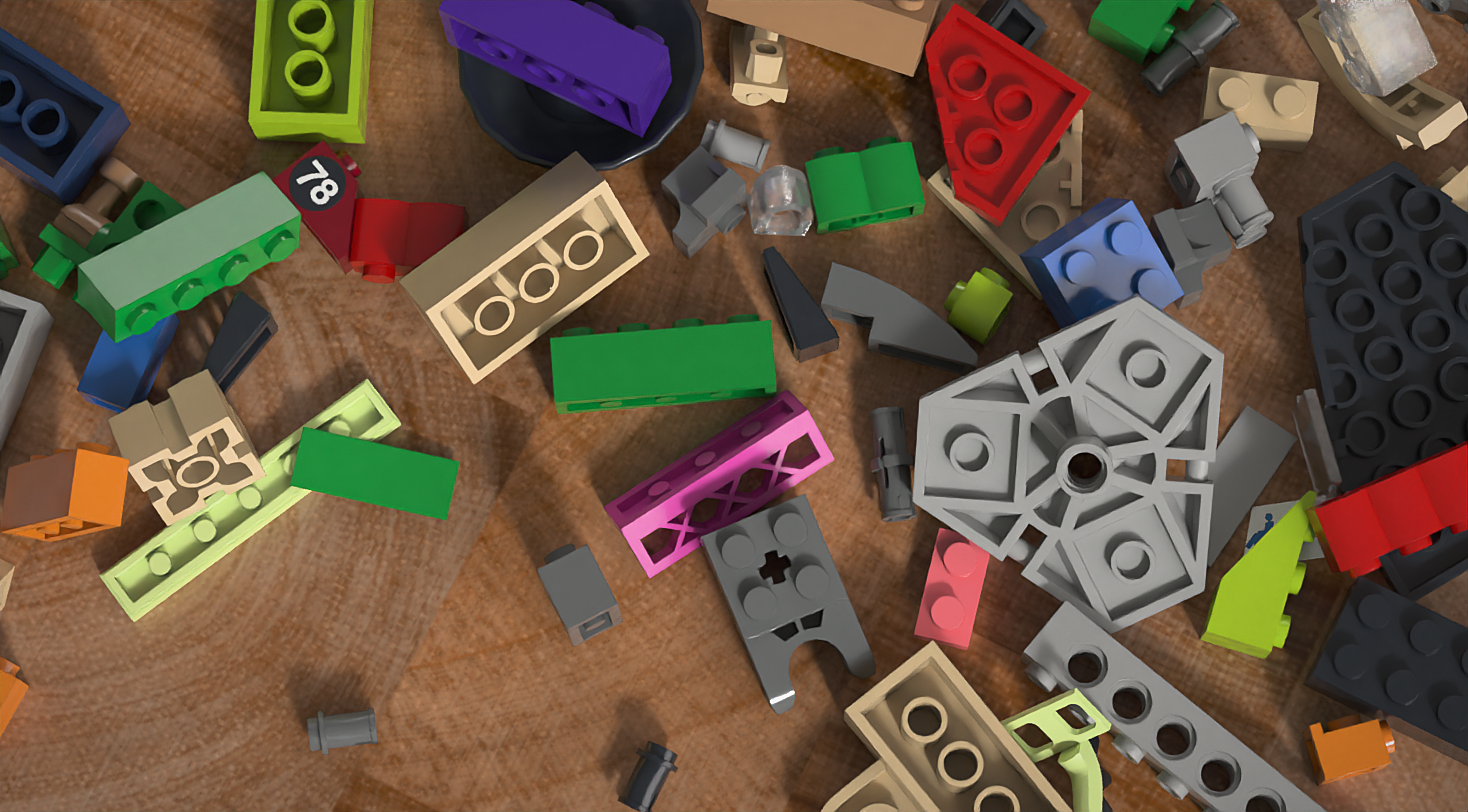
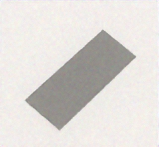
(1241, 472)

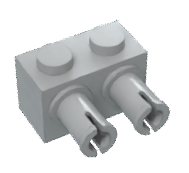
(1219, 165)

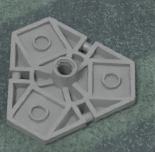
(1132, 395)

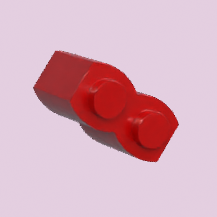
(401, 235)

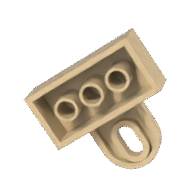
(938, 748)

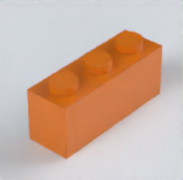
(65, 493)

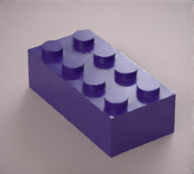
(568, 53)

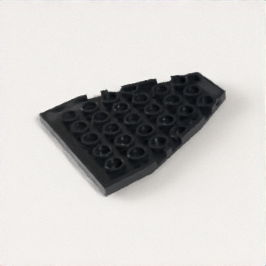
(1390, 341)

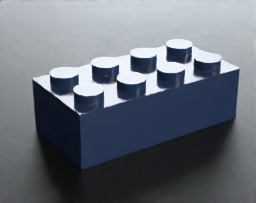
(52, 123)

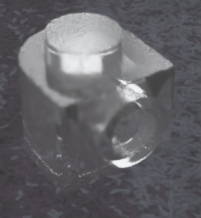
(781, 192)

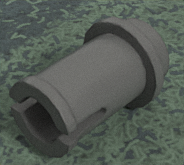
(342, 730)

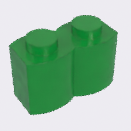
(864, 185)

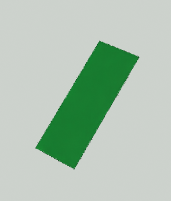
(374, 473)

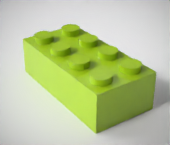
(311, 70)

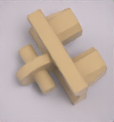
(757, 65)

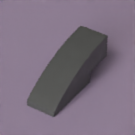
(897, 321)

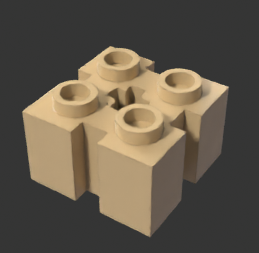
(186, 447)

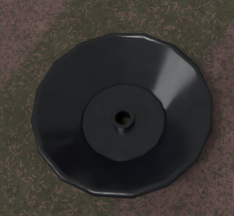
(549, 129)

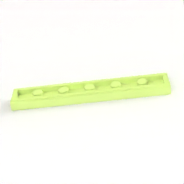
(204, 537)

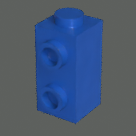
(125, 371)

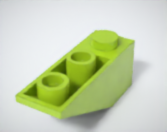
(1253, 593)

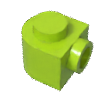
(979, 305)

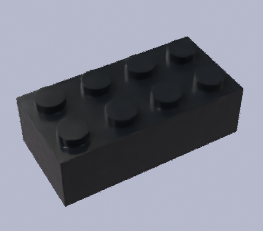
(1397, 666)

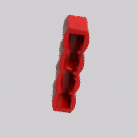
(1394, 512)

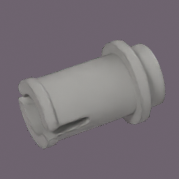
(735, 145)

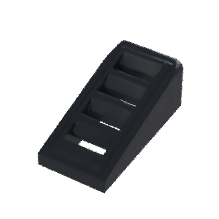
(802, 319)
(239, 340)

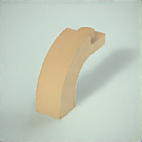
(1403, 117)

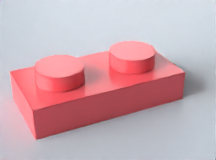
(952, 591)

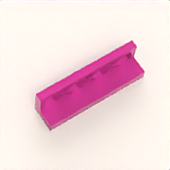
(709, 468)

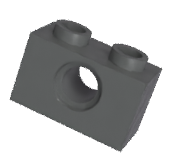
(579, 593)

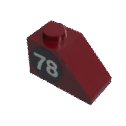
(325, 193)

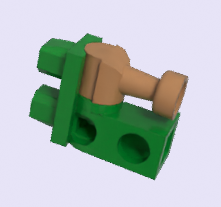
(85, 231)

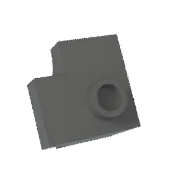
(706, 198)
(1191, 244)

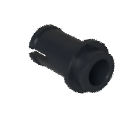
(648, 777)

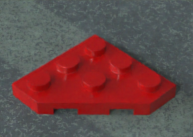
(995, 111)

